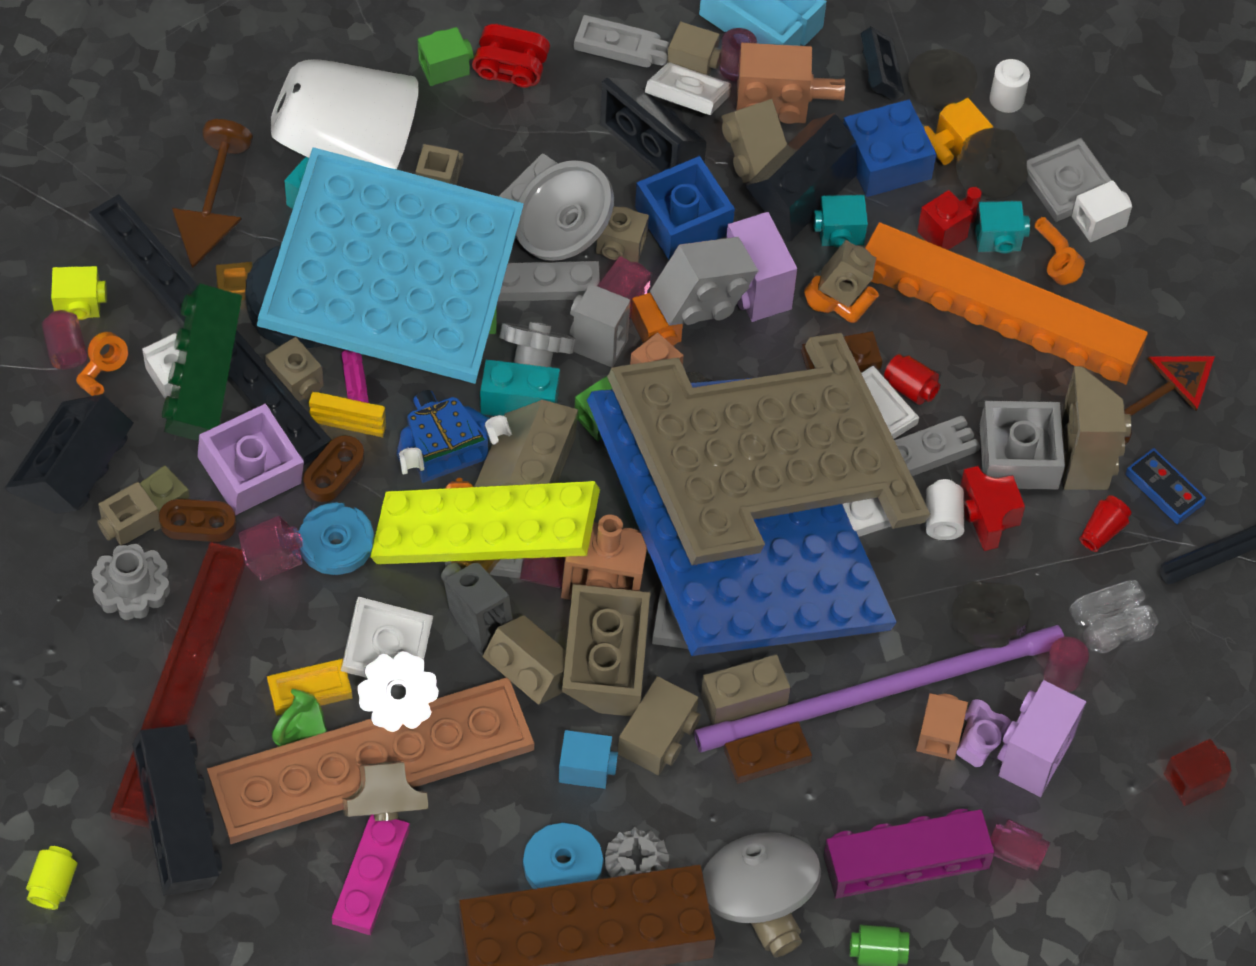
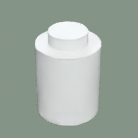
(1009, 85)
(946, 508)

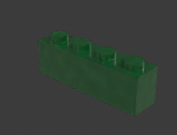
(202, 361)

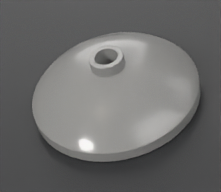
(565, 210)
(761, 877)

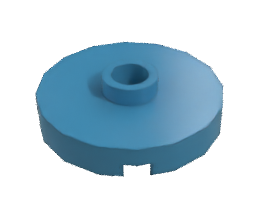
(331, 523)
(557, 840)

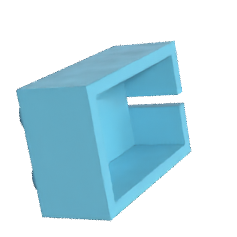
(769, 20)

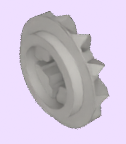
(622, 847)

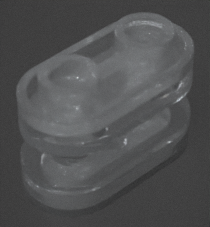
(1114, 616)

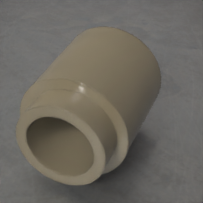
(779, 935)

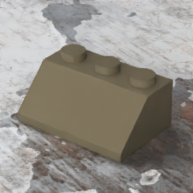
(1092, 432)
(536, 448)
(606, 648)

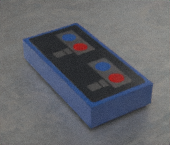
(1165, 486)

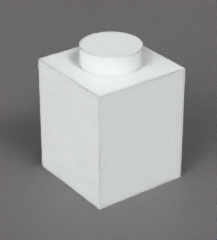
(1102, 211)

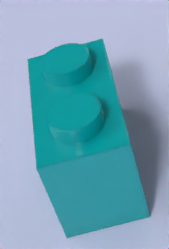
(516, 385)

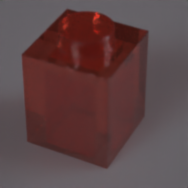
(1198, 771)

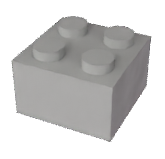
(703, 281)
(1023, 442)

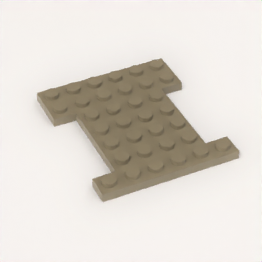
(763, 447)

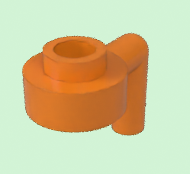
(1067, 263)
(823, 303)
(108, 362)

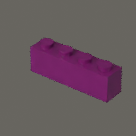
(908, 853)

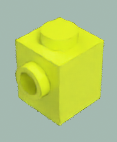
(78, 291)

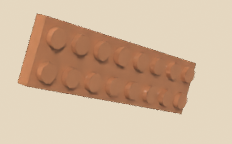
(320, 771)

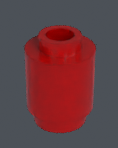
(912, 379)

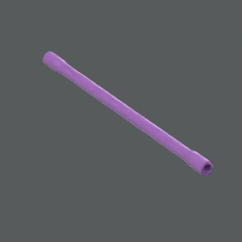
(728, 731)

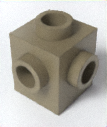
(624, 235)

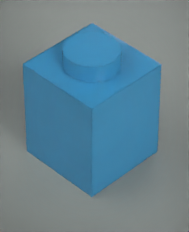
(587, 759)

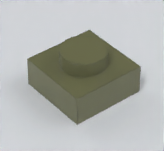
(164, 487)

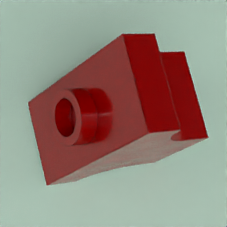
(991, 505)

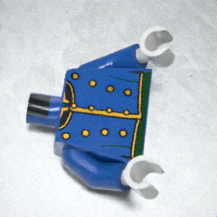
(446, 436)

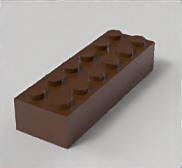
(599, 922)

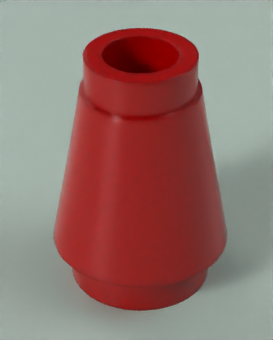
(1105, 522)

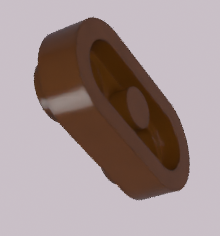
(331, 470)
(198, 518)

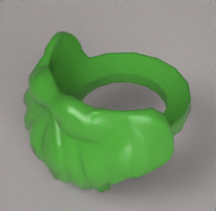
(300, 720)

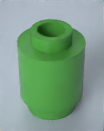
(879, 946)

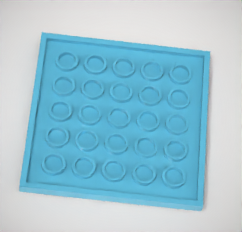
(391, 265)

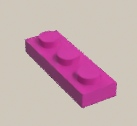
(370, 875)

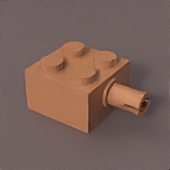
(783, 76)
(612, 560)

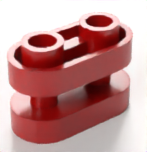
(511, 55)

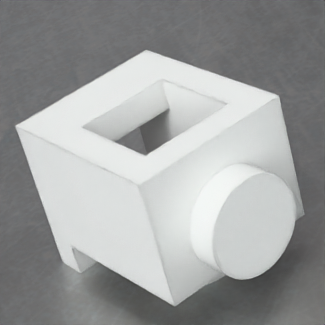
(158, 362)

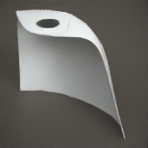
(346, 111)

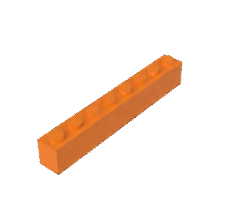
(1005, 304)

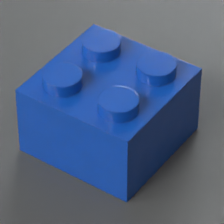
(890, 148)
(684, 205)

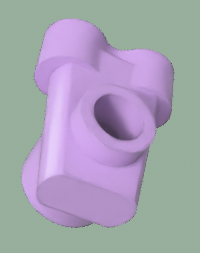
(982, 732)

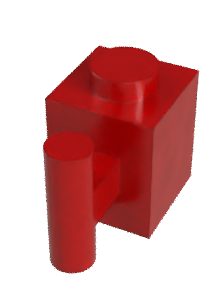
(947, 219)

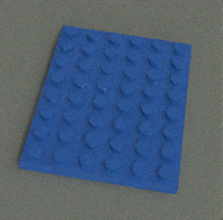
(800, 587)

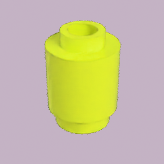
(51, 877)

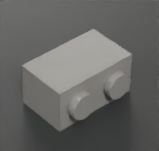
(600, 324)

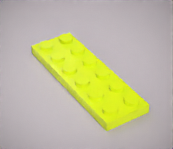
(486, 523)

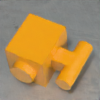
(953, 127)

